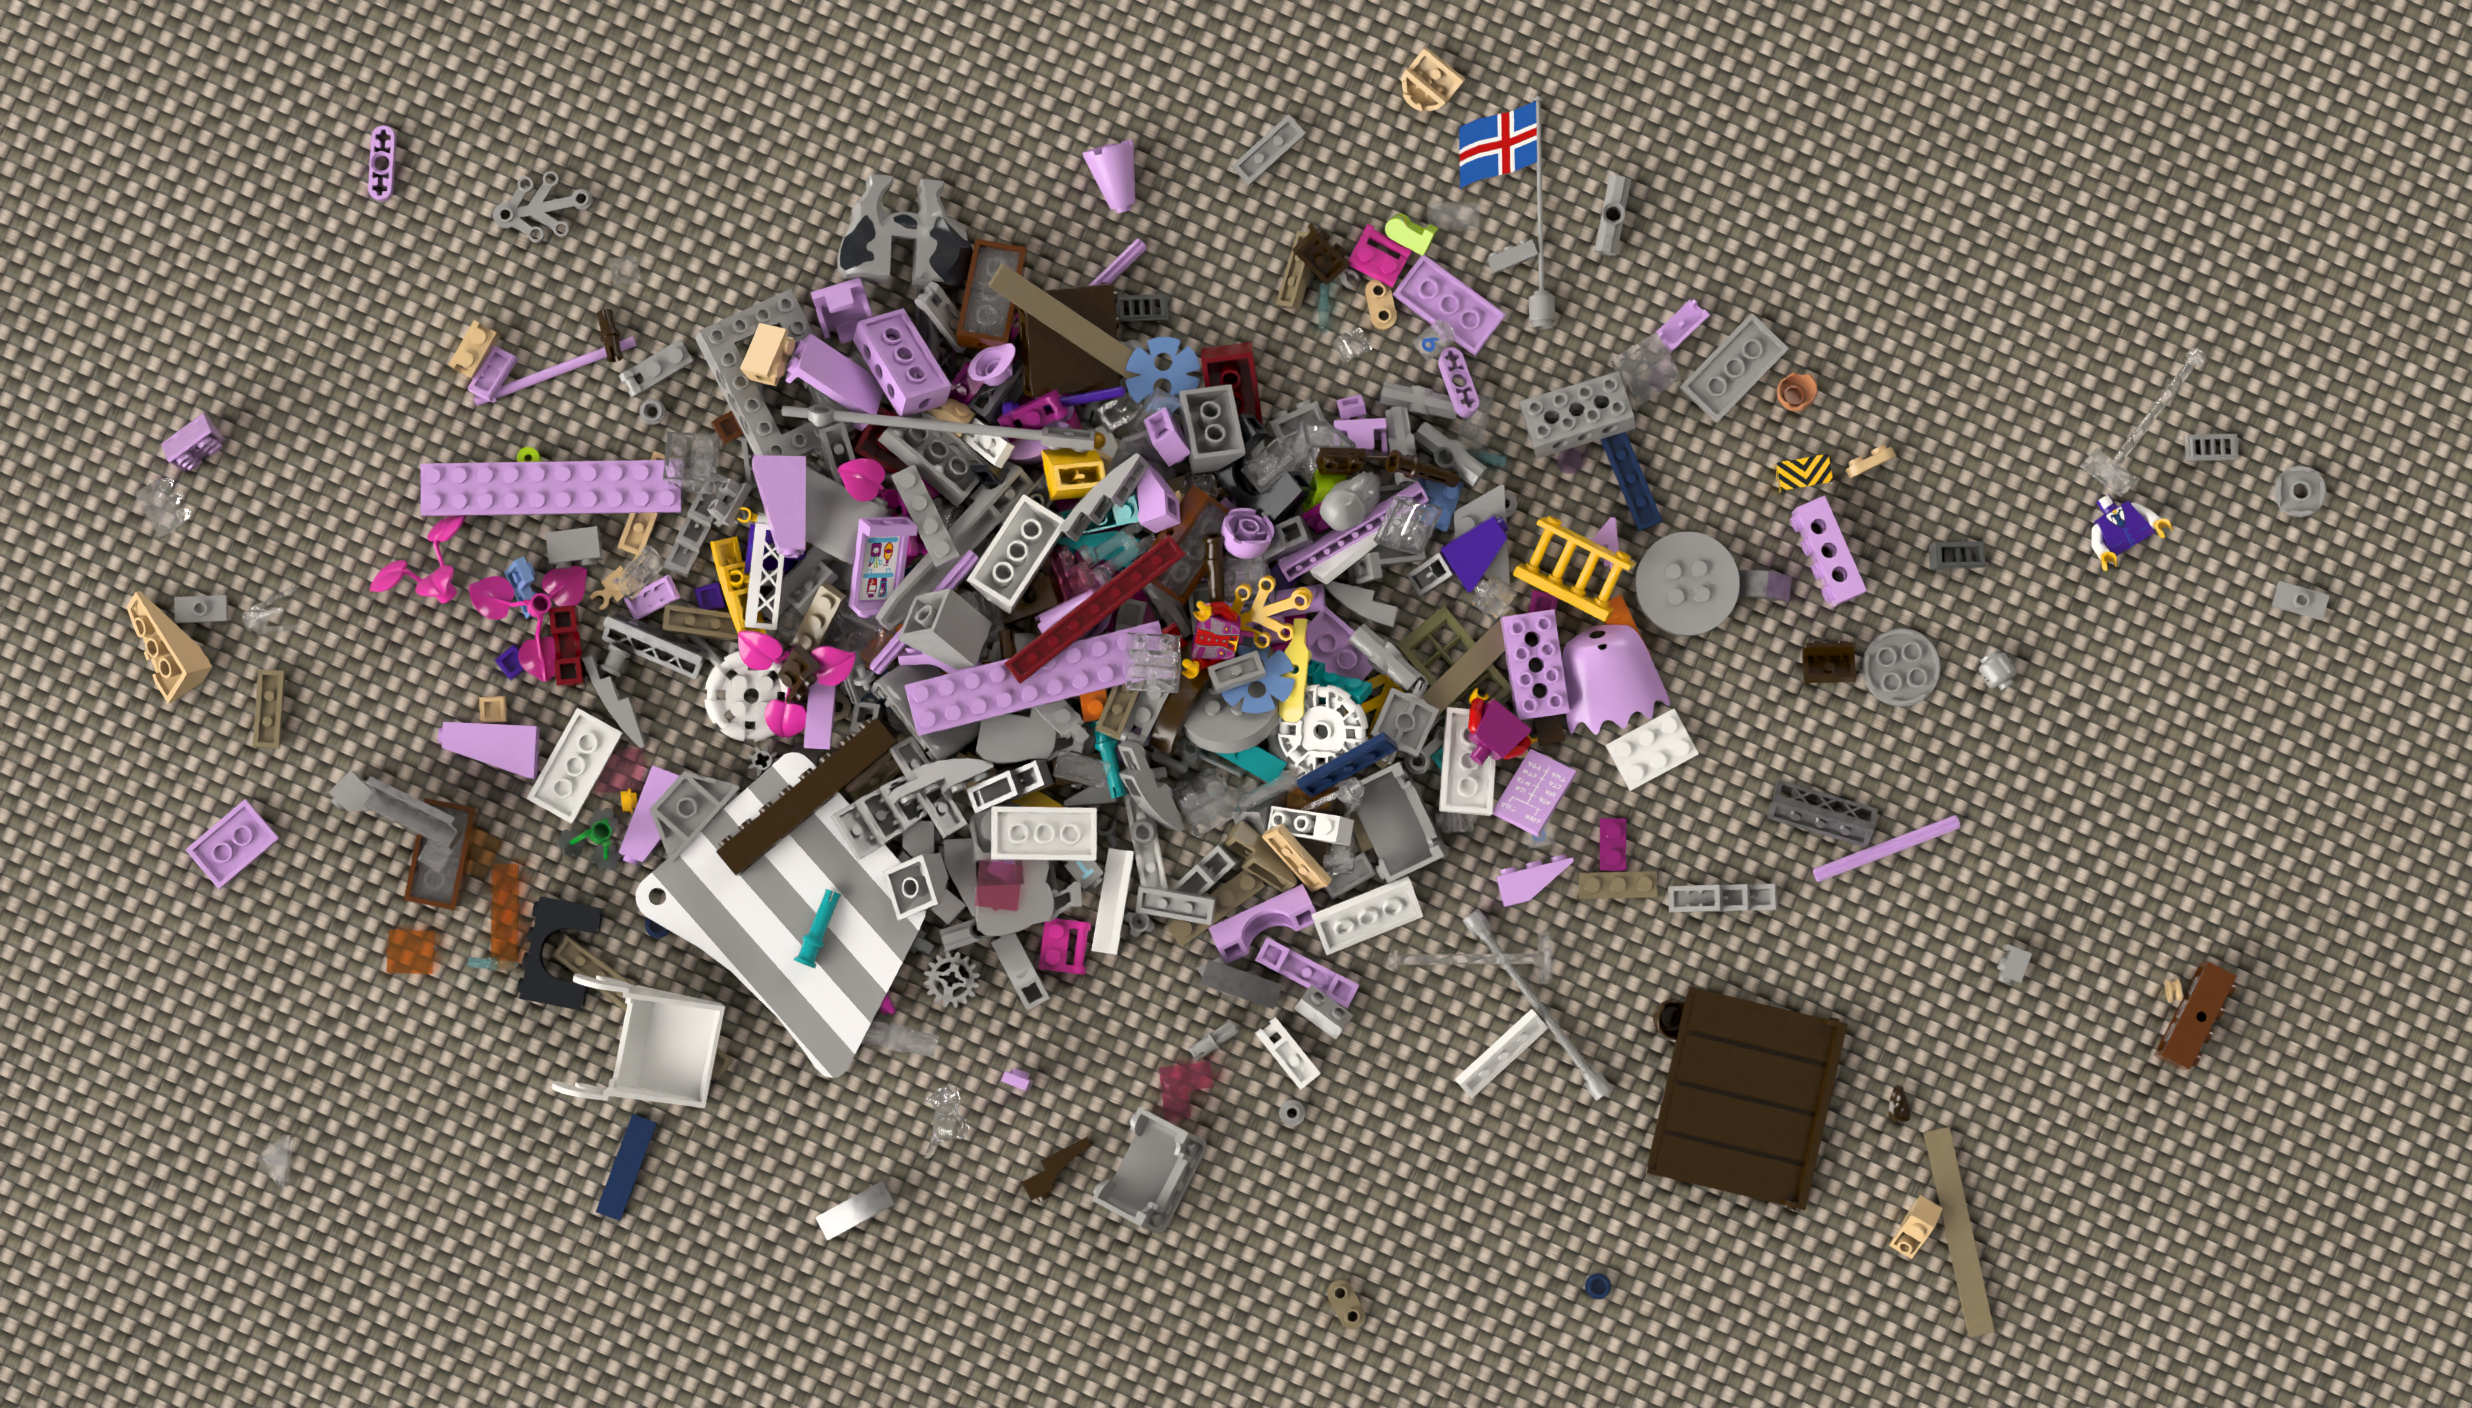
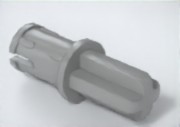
(1213, 1040)

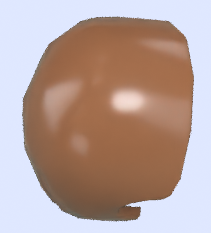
(1797, 392)

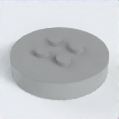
(1687, 584)
(1224, 727)

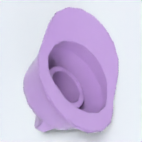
(993, 364)

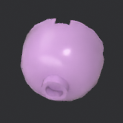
(1246, 533)

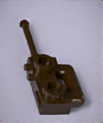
(1343, 460)

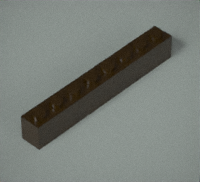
(807, 796)

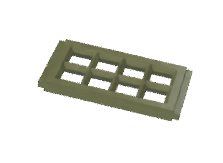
(1425, 631)

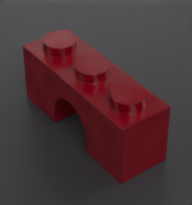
(568, 646)

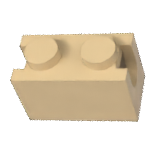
(474, 349)
(768, 354)

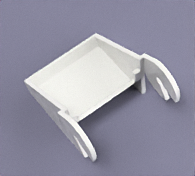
(663, 1046)

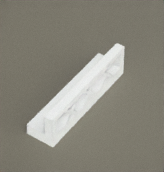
(755, 580)
(1113, 901)

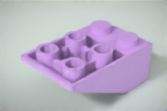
(193, 443)

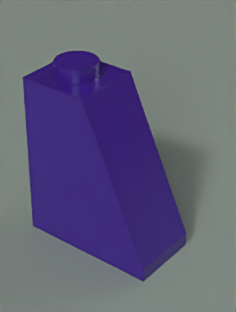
(1475, 549)

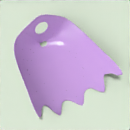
(1609, 681)

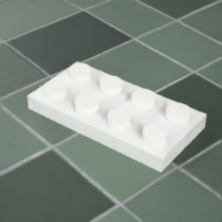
(575, 766)
(1464, 783)
(1043, 833)
(1367, 915)

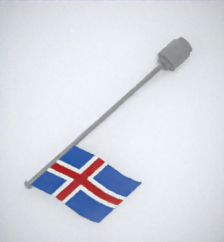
(1500, 147)

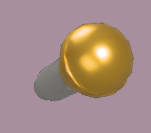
(1100, 439)

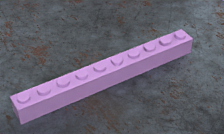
(1337, 541)

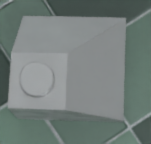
(916, 884)

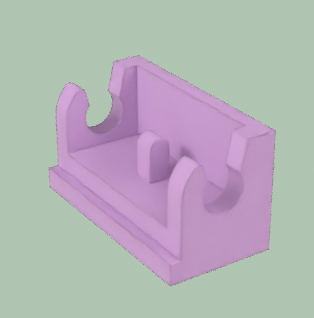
(1682, 325)

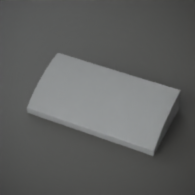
(938, 457)

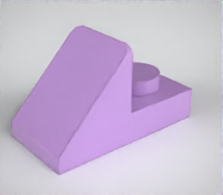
(1608, 538)

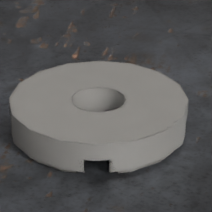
(2289, 502)

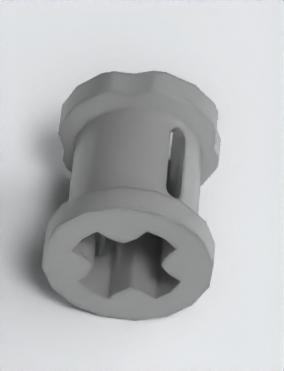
(614, 661)

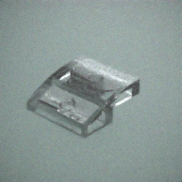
(1408, 525)

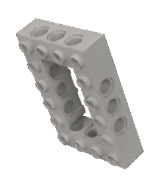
(720, 351)

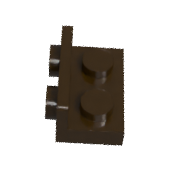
(1321, 255)
(799, 673)

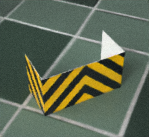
(1803, 472)

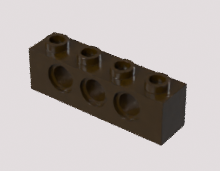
(1048, 596)

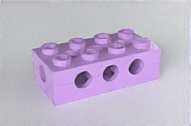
(902, 363)
(1820, 513)
(1547, 652)

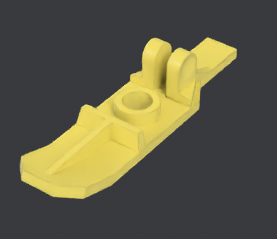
(1293, 708)

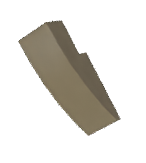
(1259, 857)

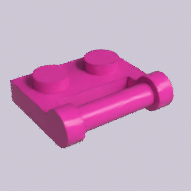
(1376, 262)
(1055, 946)

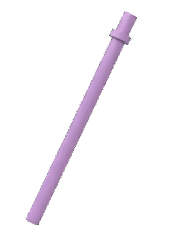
(554, 371)

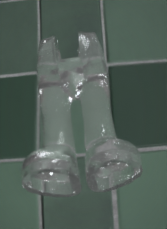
(1125, 538)

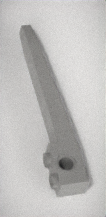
(980, 518)

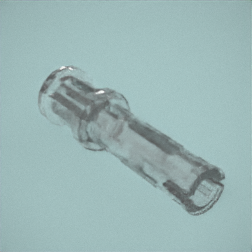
(1285, 782)

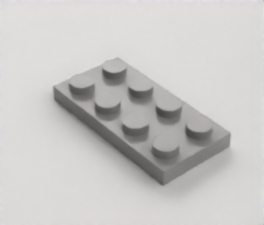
(1734, 368)

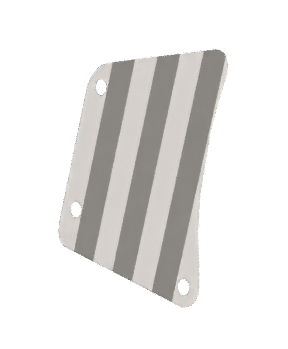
(759, 919)

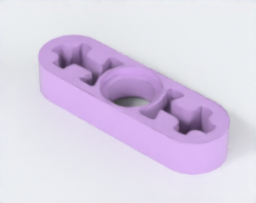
(389, 145)
(1460, 371)

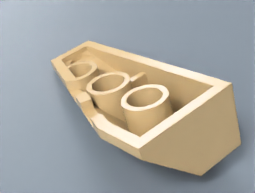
(175, 656)

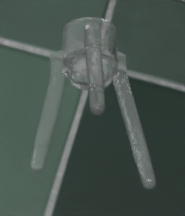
(257, 618)
(1349, 792)

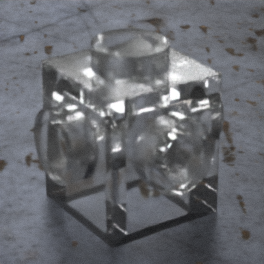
(1493, 596)

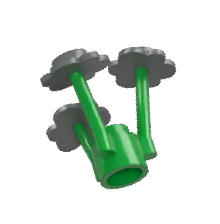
(600, 830)

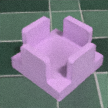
(841, 308)
(1364, 432)

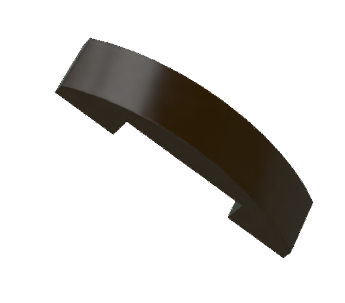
(1176, 711)

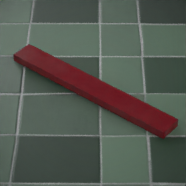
(1094, 609)

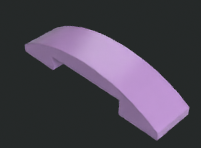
(1306, 972)

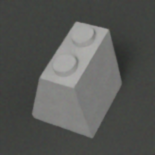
(946, 628)

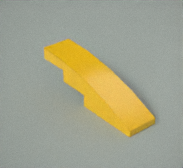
(728, 558)

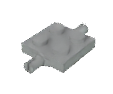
(1406, 720)

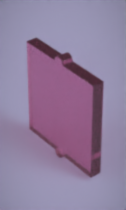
(622, 772)
(998, 885)

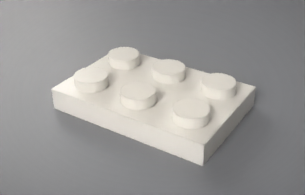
(1651, 749)

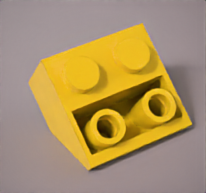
(1071, 472)

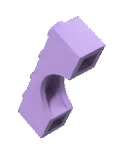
(1237, 932)

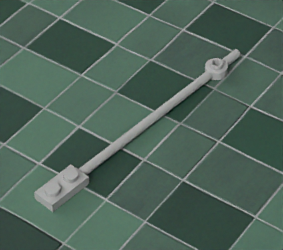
(1052, 437)

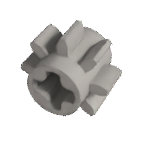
(755, 759)

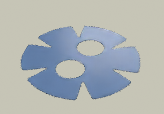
(1143, 364)
(1275, 685)

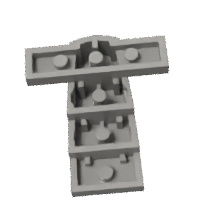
(877, 821)

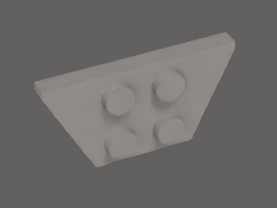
(1479, 510)
(688, 808)

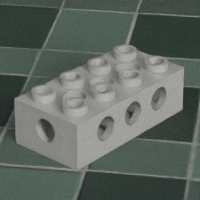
(1577, 399)

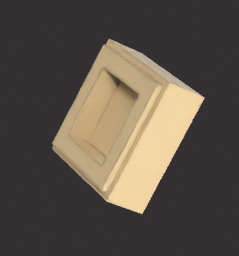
(493, 709)

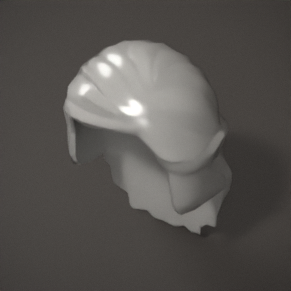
(1351, 501)

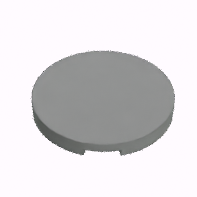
(1901, 667)

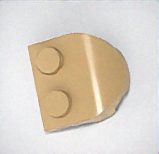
(1429, 82)

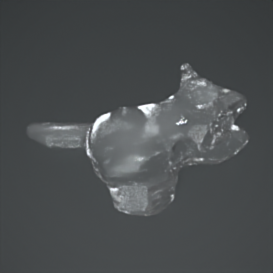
(947, 1123)

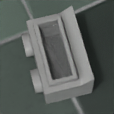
(1286, 423)

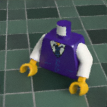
(2123, 528)
(770, 562)

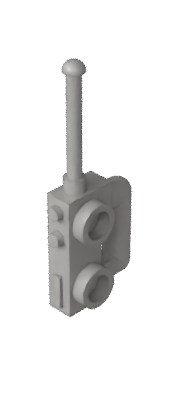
(1189, 754)

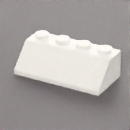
(1016, 553)

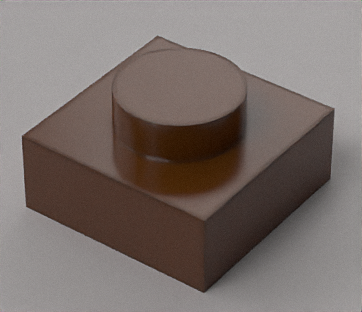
(727, 428)

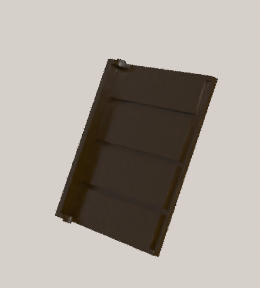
(1746, 1098)

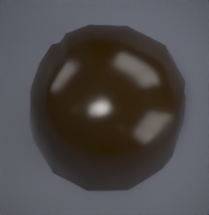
(1667, 1018)

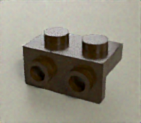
(1829, 662)

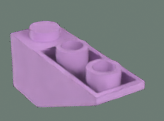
(1156, 501)
(1523, 885)

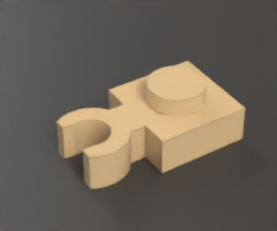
(610, 590)

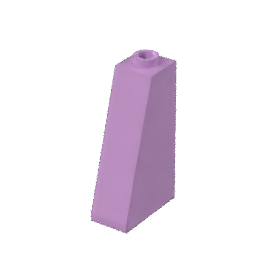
(783, 495)
(502, 746)
(642, 834)

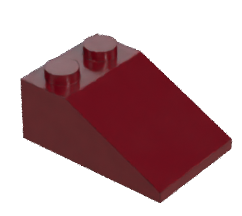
(1234, 366)
(867, 446)

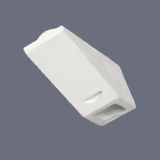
(1313, 825)

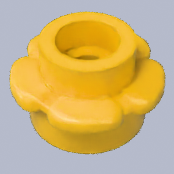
(628, 800)

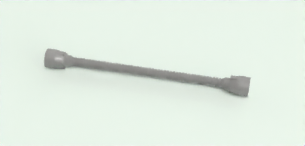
(1596, 1083)

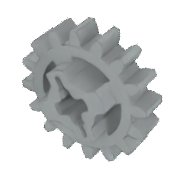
(955, 966)

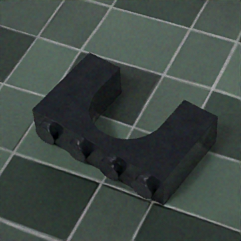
(1281, 498)
(552, 917)

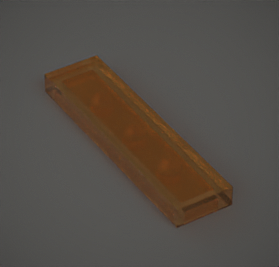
(505, 912)

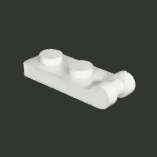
(992, 448)
(1288, 1054)

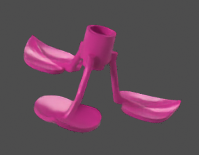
(863, 481)
(435, 584)
(494, 596)
(759, 653)

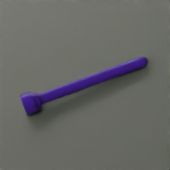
(1075, 399)

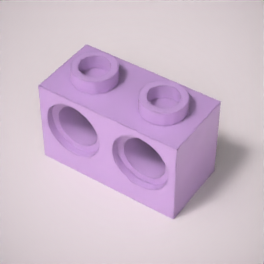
(1167, 436)

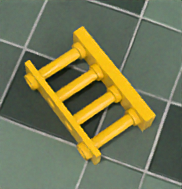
(1553, 583)

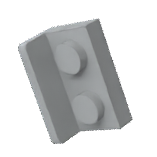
(1323, 1012)

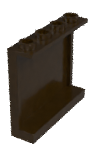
(1055, 362)

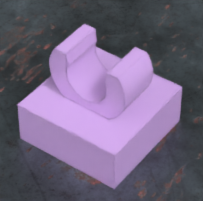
(1351, 407)

